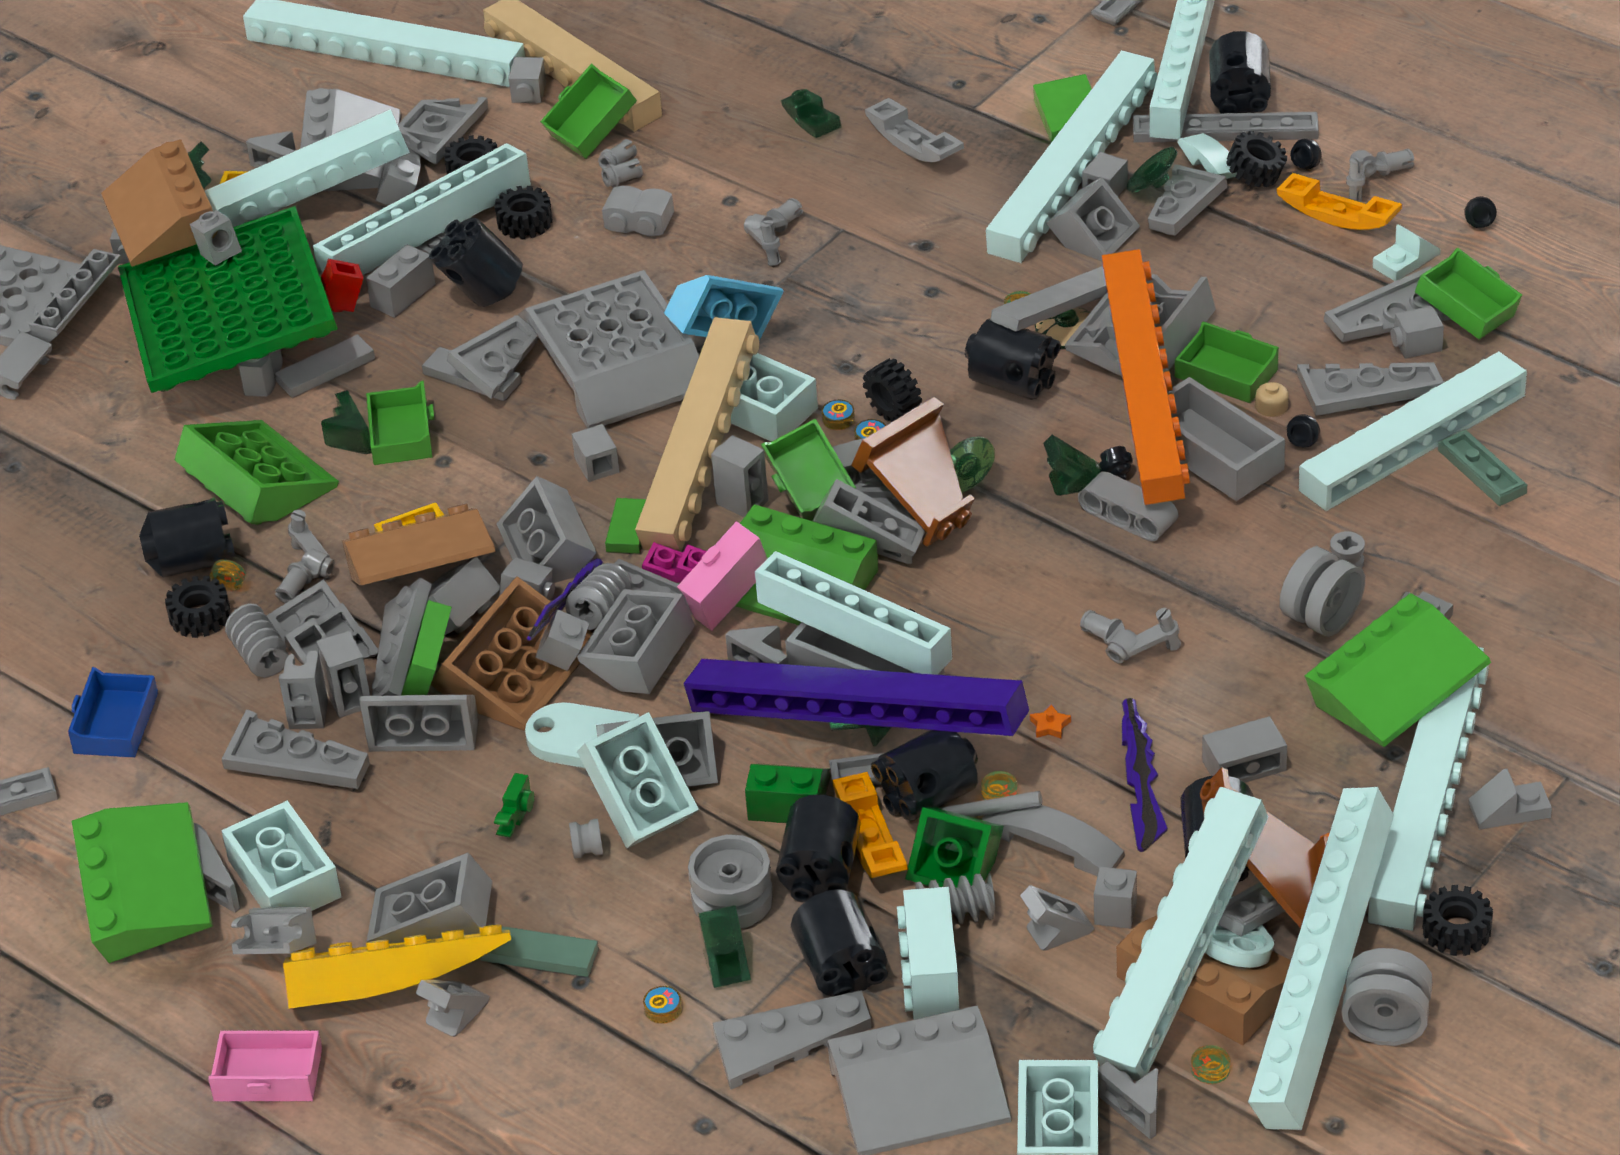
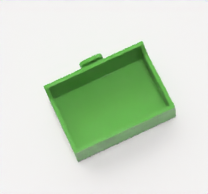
(1059, 100)
(588, 111)
(1469, 293)
(1227, 361)
(400, 424)
(805, 467)
(426, 649)

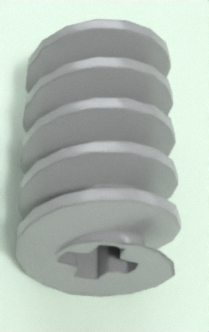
(597, 593)
(256, 640)
(968, 897)

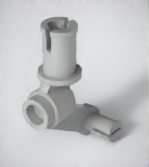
(1365, 165)
(763, 227)
(314, 563)
(1125, 643)

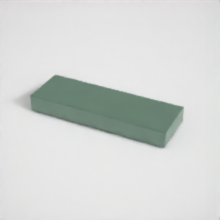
(1482, 467)
(546, 952)

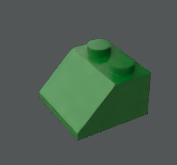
(775, 788)
(952, 847)

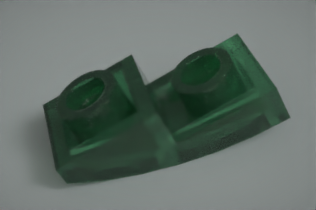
(810, 113)

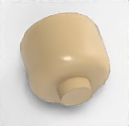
(1271, 399)

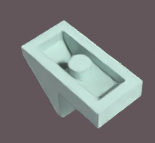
(1405, 255)

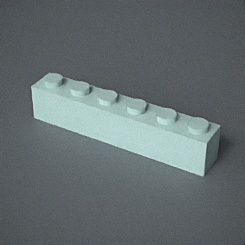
(853, 615)

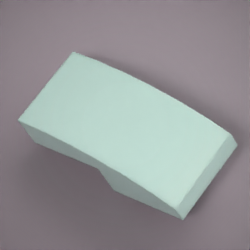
(1208, 152)

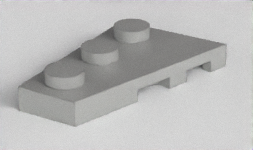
(1184, 198)
(494, 354)

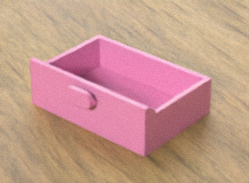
(723, 575)
(265, 1066)

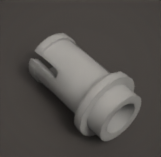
(617, 154)
(616, 174)

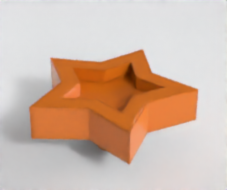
(1050, 722)

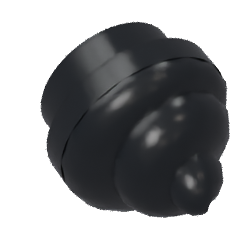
(1306, 154)
(1480, 212)
(1303, 430)
(1116, 461)

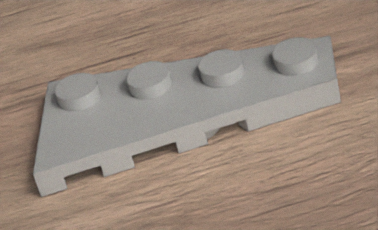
(1376, 311)
(1347, 389)
(398, 637)
(280, 752)
(767, 1038)

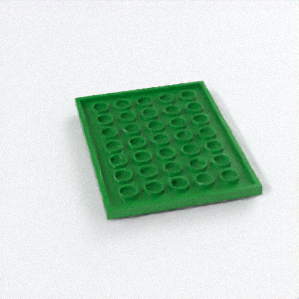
(213, 316)

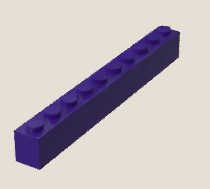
(858, 696)

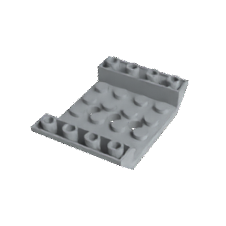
(46, 292)
(620, 369)

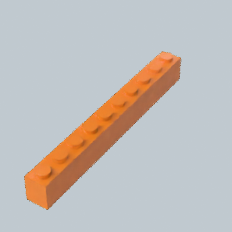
(1144, 379)

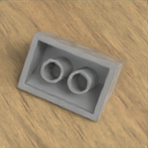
(547, 530)
(638, 639)
(420, 722)
(688, 742)

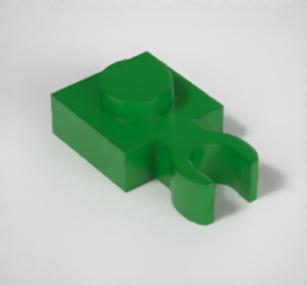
(516, 802)

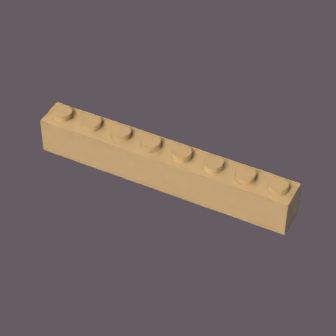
(567, 56)
(696, 433)

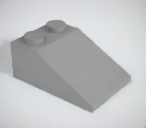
(432, 902)

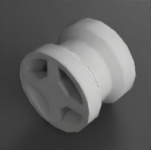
(1348, 547)
(586, 838)

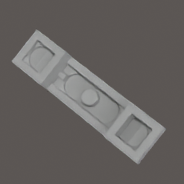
(893, 123)
(1061, 833)

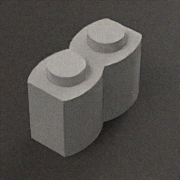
(638, 210)
(259, 374)

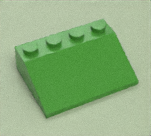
(252, 468)
(823, 547)
(1395, 670)
(140, 877)

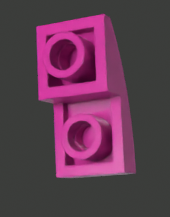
(672, 563)

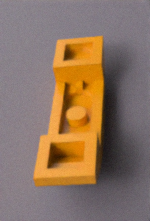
(1305, 195)
(874, 844)

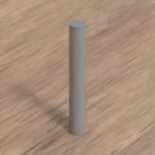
(997, 804)

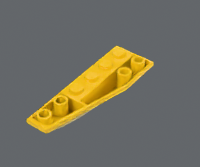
(381, 967)

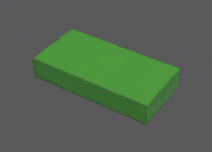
(621, 532)

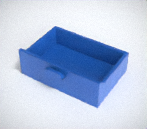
(112, 714)

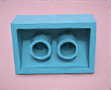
(709, 296)

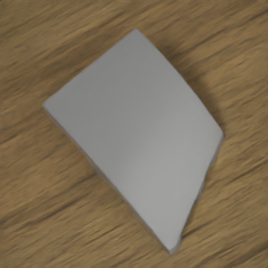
(317, 616)

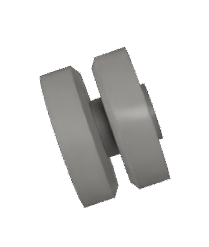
(1322, 591)
(730, 873)
(1387, 996)

